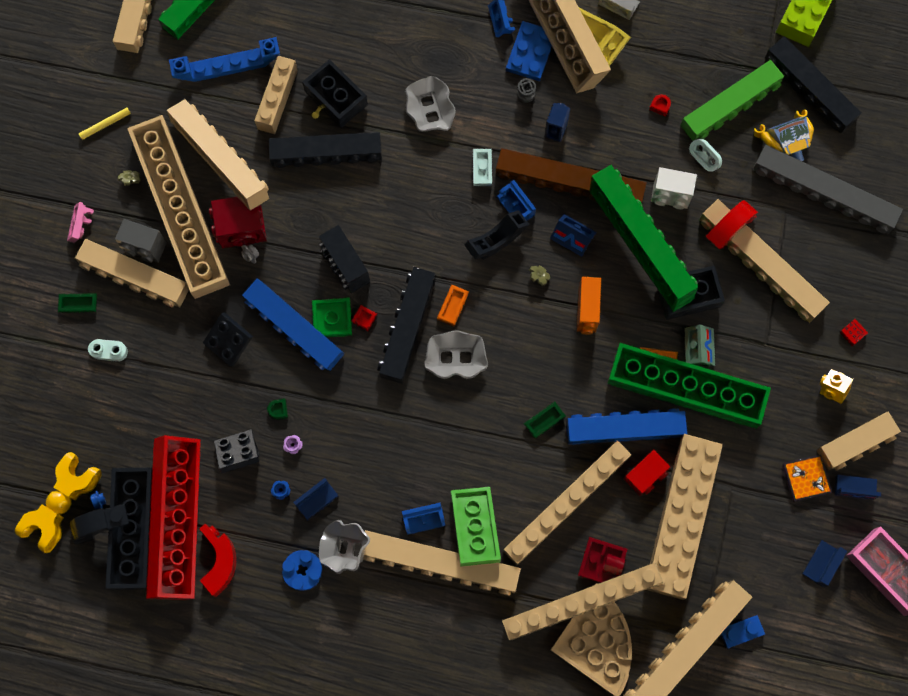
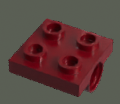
(602, 561)

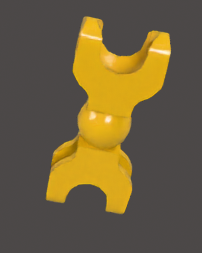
(58, 502)

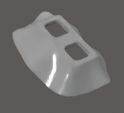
(442, 105)
(456, 343)
(331, 544)

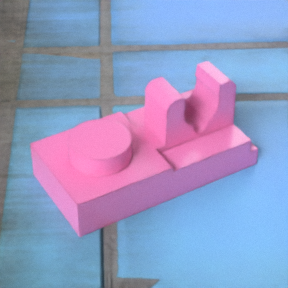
(78, 218)

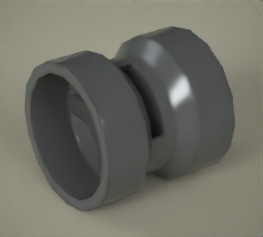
(526, 95)

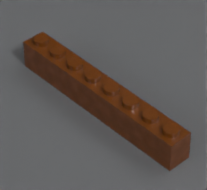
(554, 174)

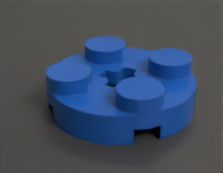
(291, 566)

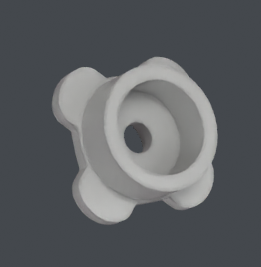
(249, 253)

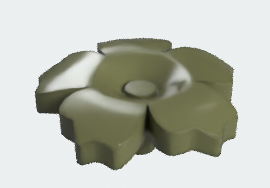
(129, 177)
(539, 274)

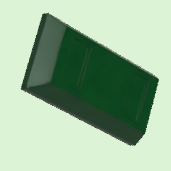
(77, 302)
(545, 420)

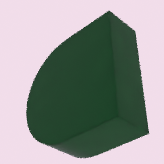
(278, 409)

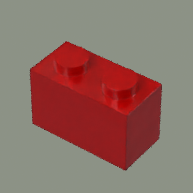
(646, 473)

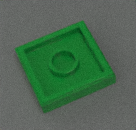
(332, 317)

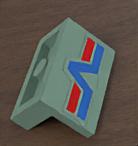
(699, 345)

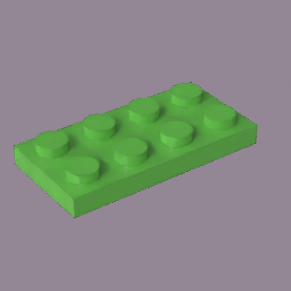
(475, 526)

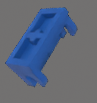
(514, 199)
(423, 518)

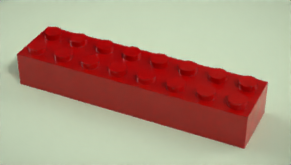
(173, 518)

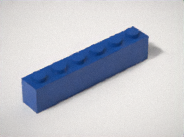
(293, 324)
(626, 427)

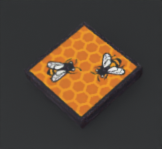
(807, 478)

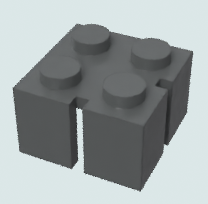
(140, 241)

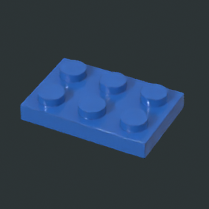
(529, 52)

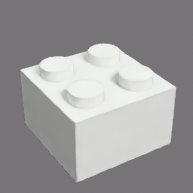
(673, 188)

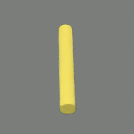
(103, 124)

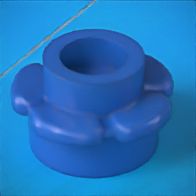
(275, 489)
(98, 500)

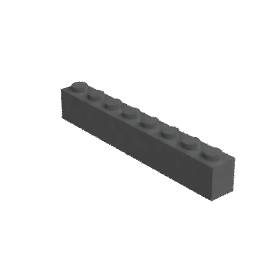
(827, 190)

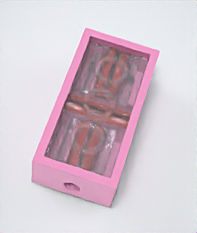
(884, 566)

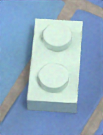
(482, 167)

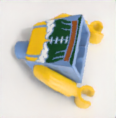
(789, 136)

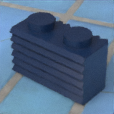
(557, 121)

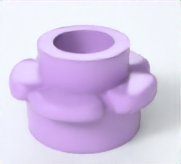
(292, 439)

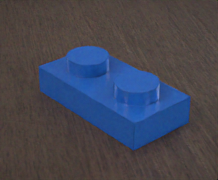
(742, 631)

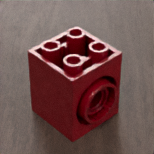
(236, 224)

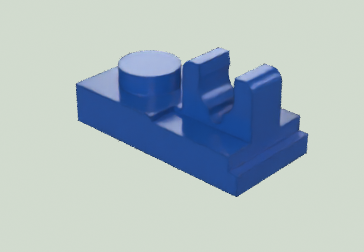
(499, 18)

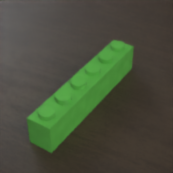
(732, 100)

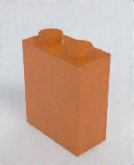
(588, 305)

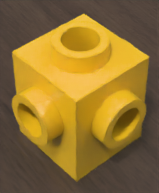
(835, 386)

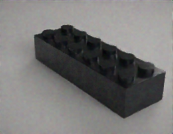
(130, 544)

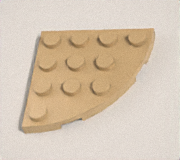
(598, 647)

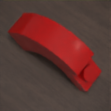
(731, 224)
(225, 562)

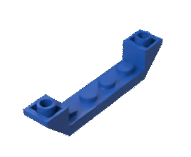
(225, 64)

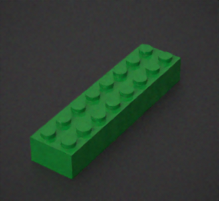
(643, 238)
(689, 386)

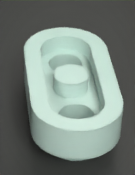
(705, 156)
(107, 350)

